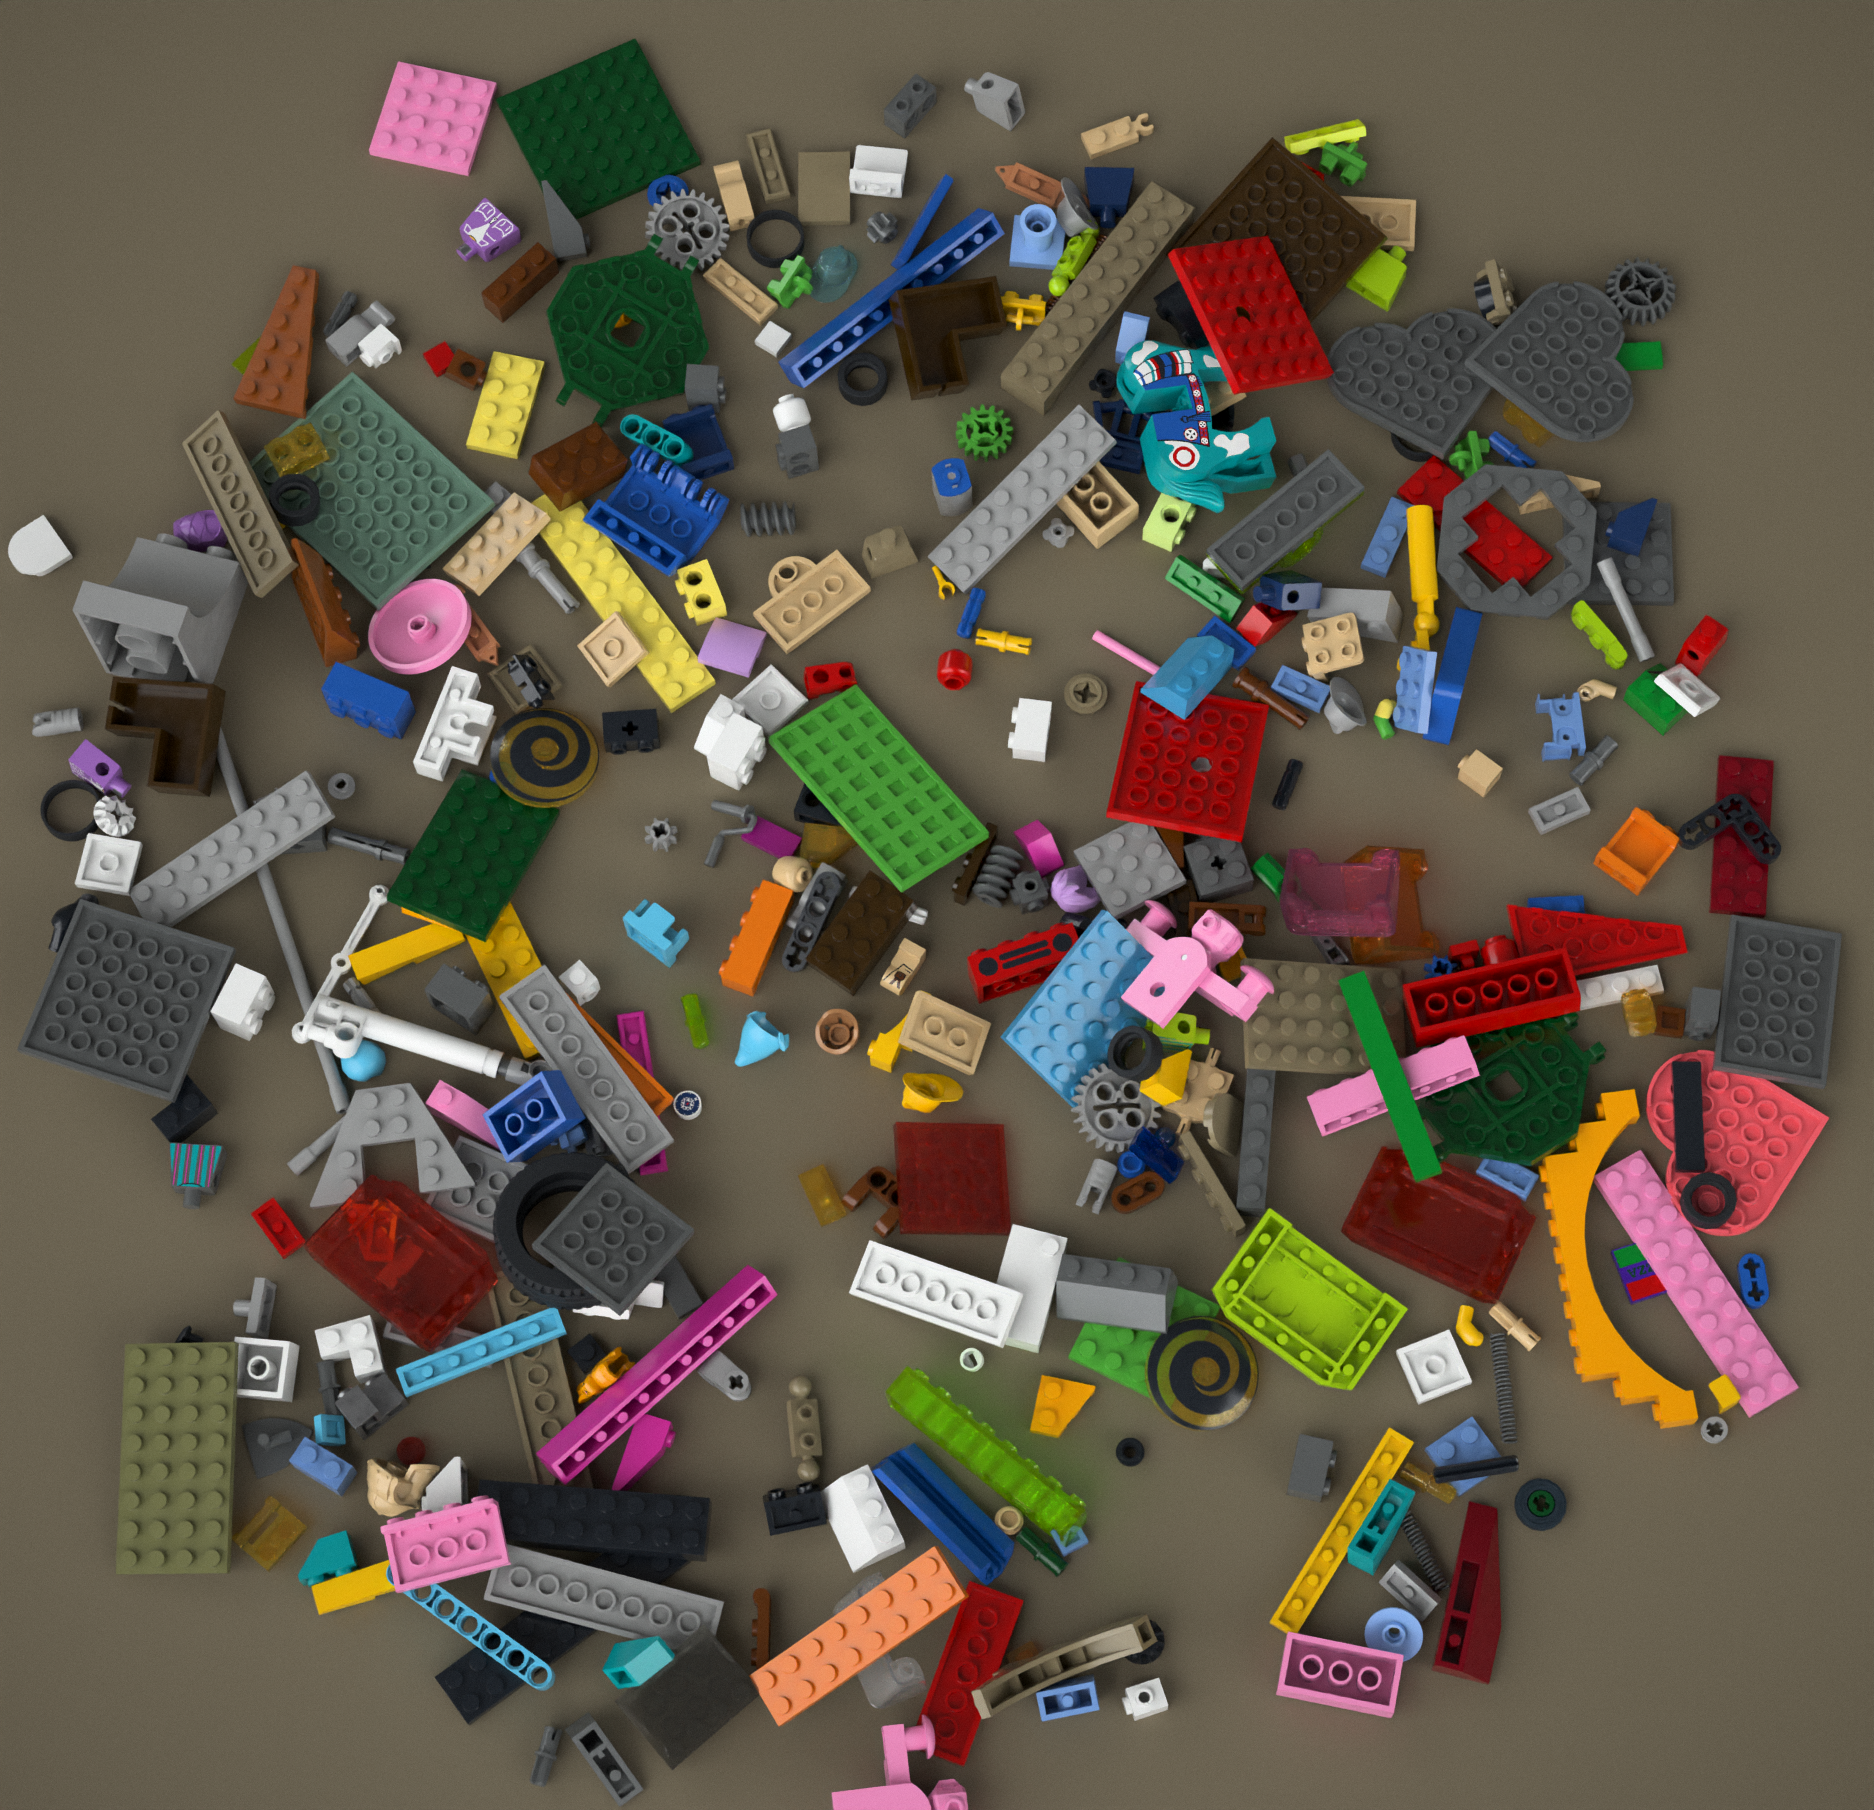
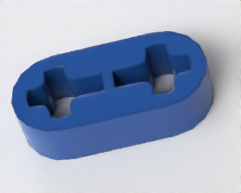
(1746, 1281)

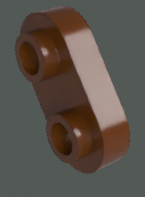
(1136, 1192)

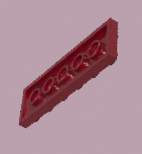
(1737, 877)

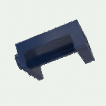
(703, 435)

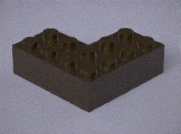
(933, 323)
(182, 722)

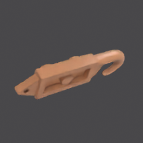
(1033, 185)
(480, 640)

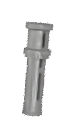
(539, 569)

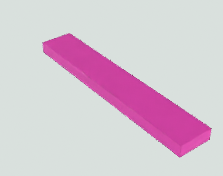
(635, 1042)

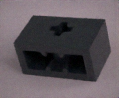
(620, 723)

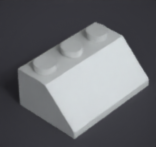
(861, 1519)

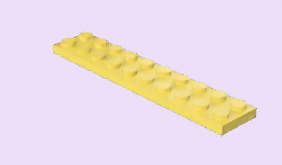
(613, 586)

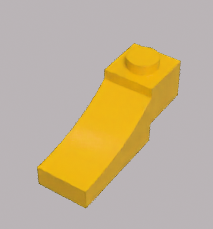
(886, 1048)

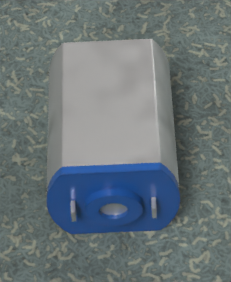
(952, 487)

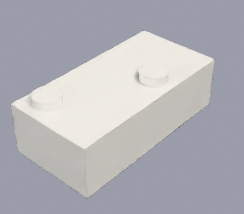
(1032, 1269)

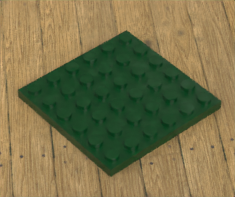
(598, 129)

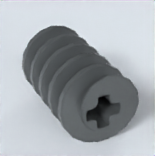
(768, 519)
(995, 875)

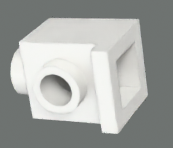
(379, 346)

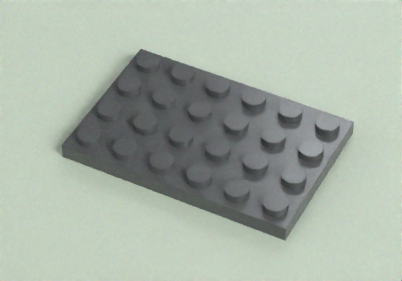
(1777, 1002)

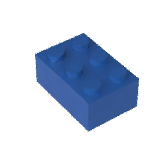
(368, 701)
(533, 1116)

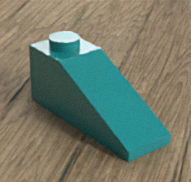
(1380, 1527)

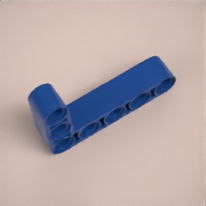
(1452, 675)

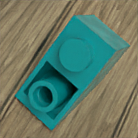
(329, 1558)
(636, 1661)

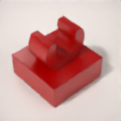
(1464, 954)

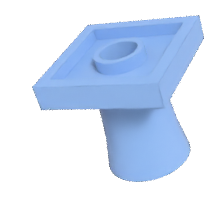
(1036, 238)

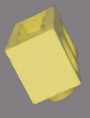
(705, 591)

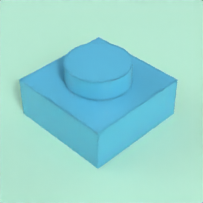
(329, 1430)

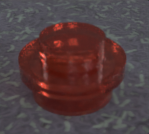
(411, 1451)

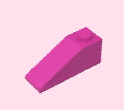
(644, 1448)

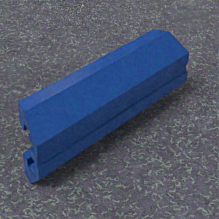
(946, 1511)

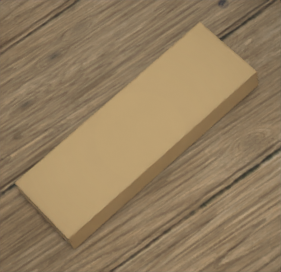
(740, 291)

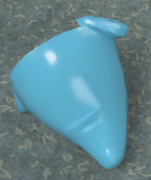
(759, 1039)

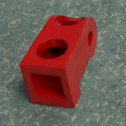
(828, 678)

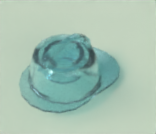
(832, 273)

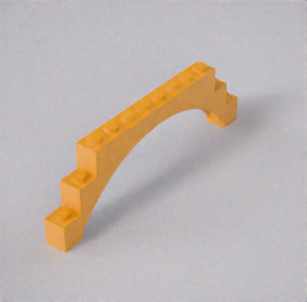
(1597, 1343)

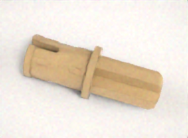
(1514, 1326)

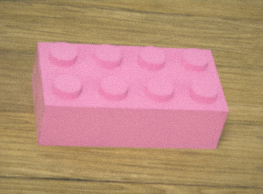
(1339, 1674)

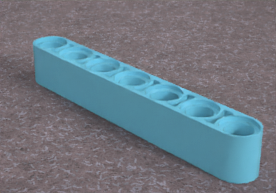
(482, 1633)

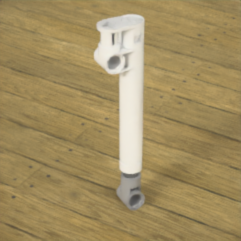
(345, 1024)

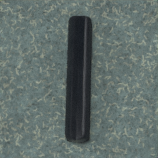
(1476, 1469)

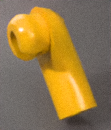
(1466, 1329)

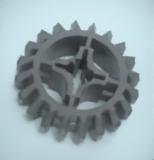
(1644, 283)

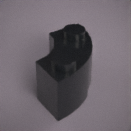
(1177, 310)

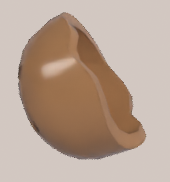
(838, 1034)

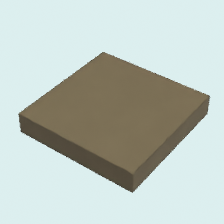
(508, 689)

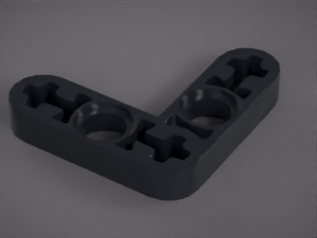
(1736, 821)

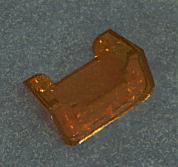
(1409, 940)

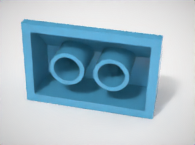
(1189, 674)

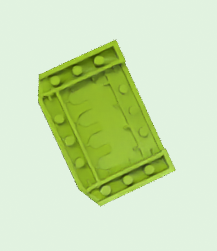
(1305, 1304)

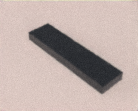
(1688, 1117)

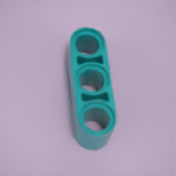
(649, 432)

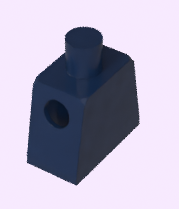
(1108, 192)
(1277, 590)

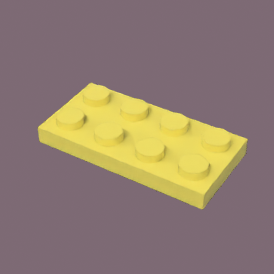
(505, 405)

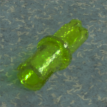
(695, 1021)

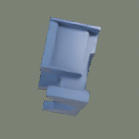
(1566, 724)

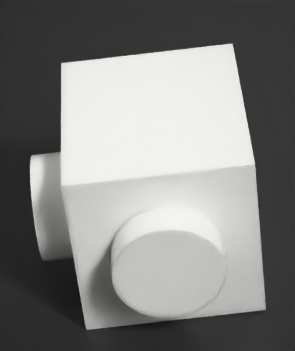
(579, 983)
(1145, 1699)

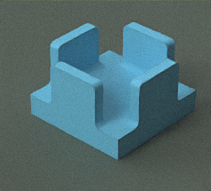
(651, 930)

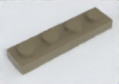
(1216, 1193)

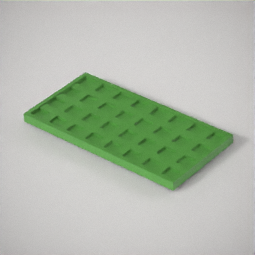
(878, 788)

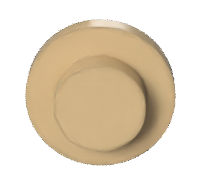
(1009, 1520)

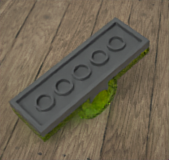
(1286, 523)

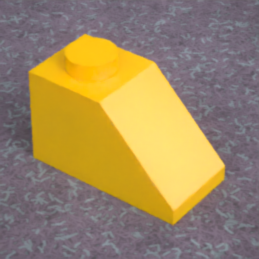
(1169, 1081)

